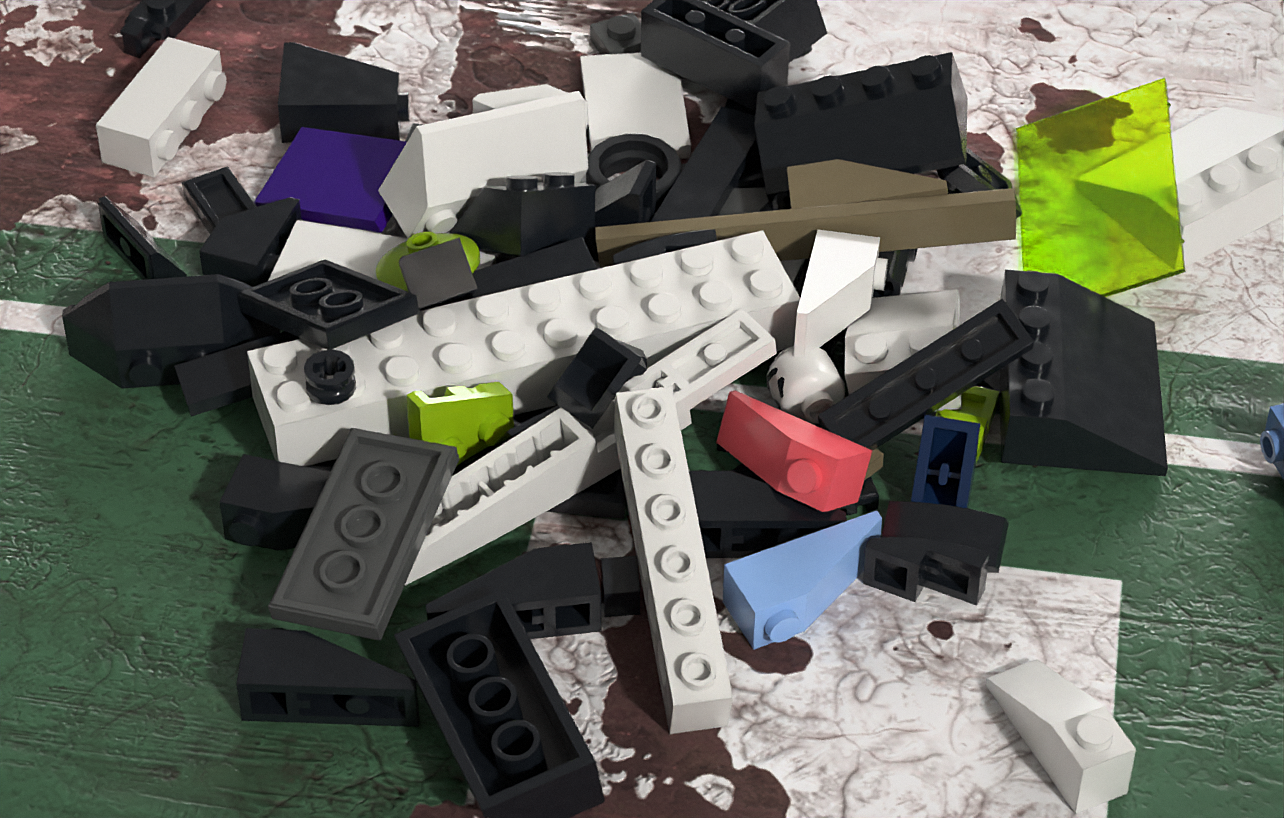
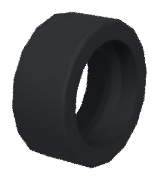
(629, 150)

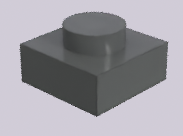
(617, 35)

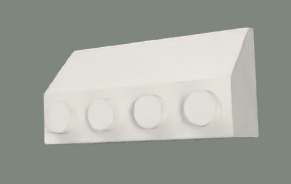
(457, 157)

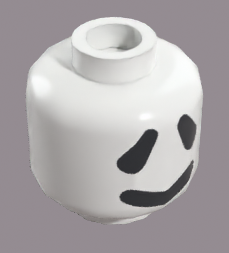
(805, 383)

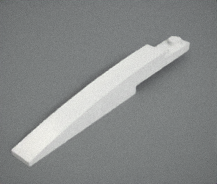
(567, 456)

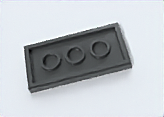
(364, 534)

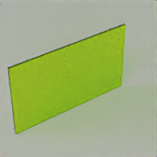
(1102, 192)

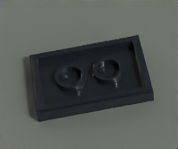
(328, 304)

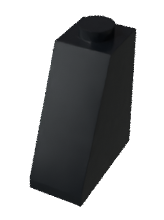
(338, 95)

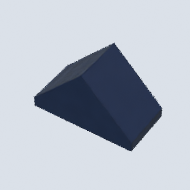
(946, 461)

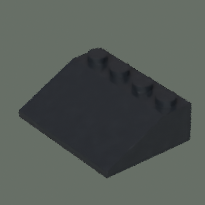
(1086, 386)

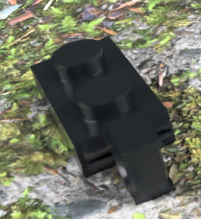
(156, 21)

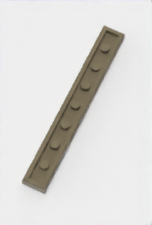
(792, 232)

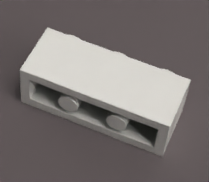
(160, 107)

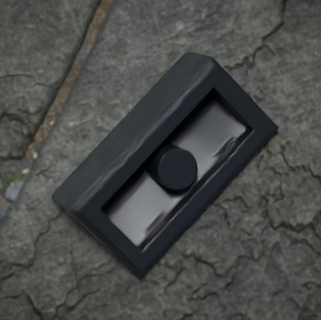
(135, 243)

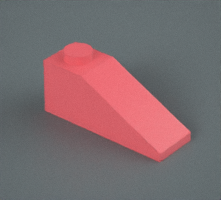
(793, 453)

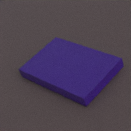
(335, 178)

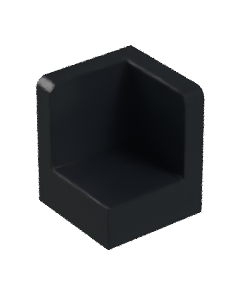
(438, 274)
(594, 377)

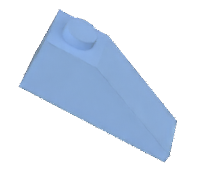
(795, 582)

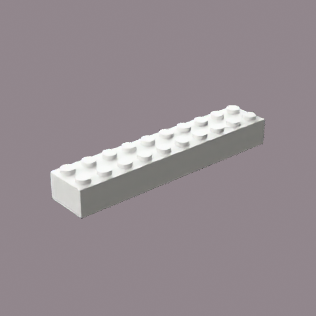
(521, 340)

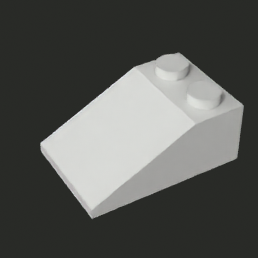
(895, 331)

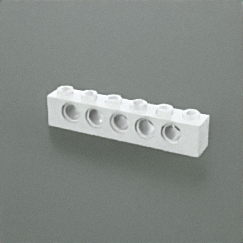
(672, 561)

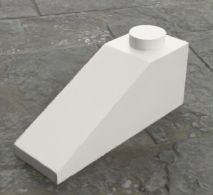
(837, 286)
(1067, 733)

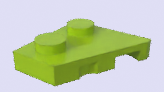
(462, 418)

